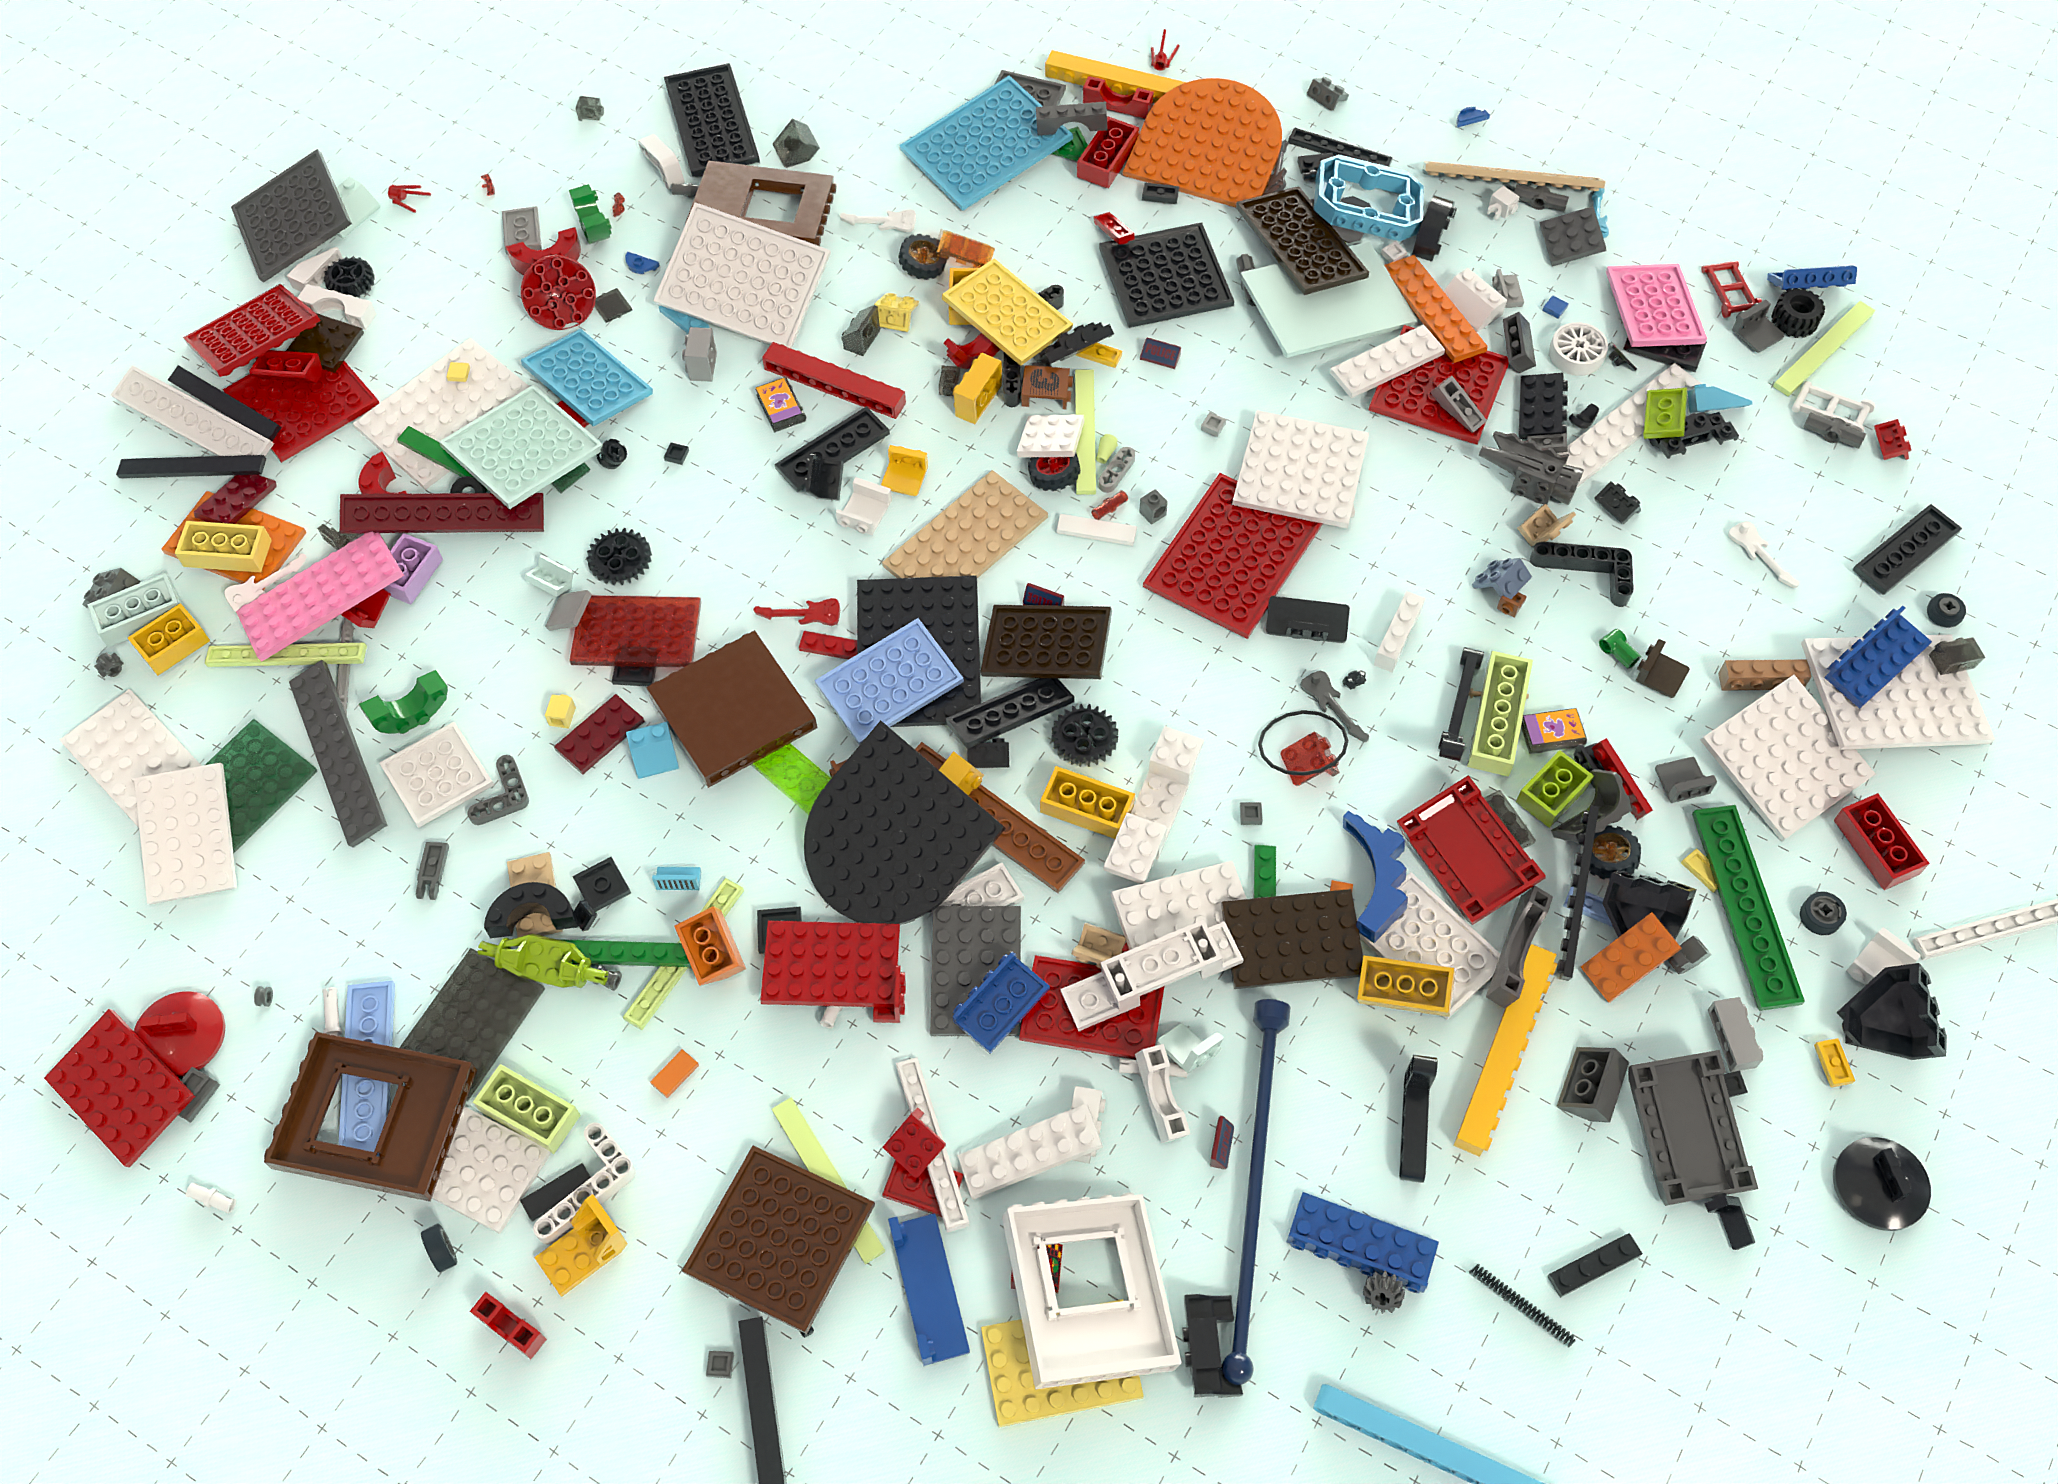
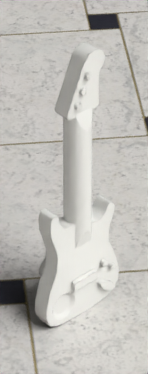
(902, 220)
(1748, 537)
(247, 592)

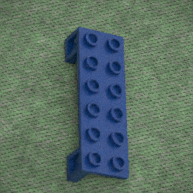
(929, 1289)

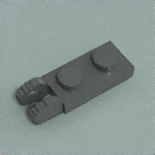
(431, 869)

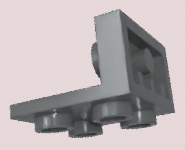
(1684, 779)

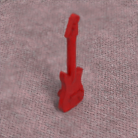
(824, 612)

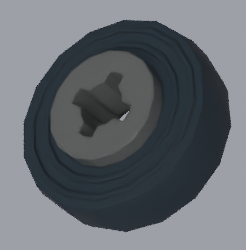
(1940, 615)

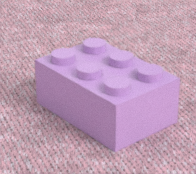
(417, 562)

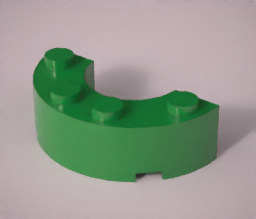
(592, 222)
(410, 710)

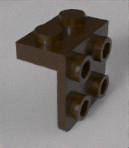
(1661, 671)

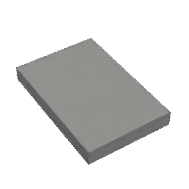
(522, 226)

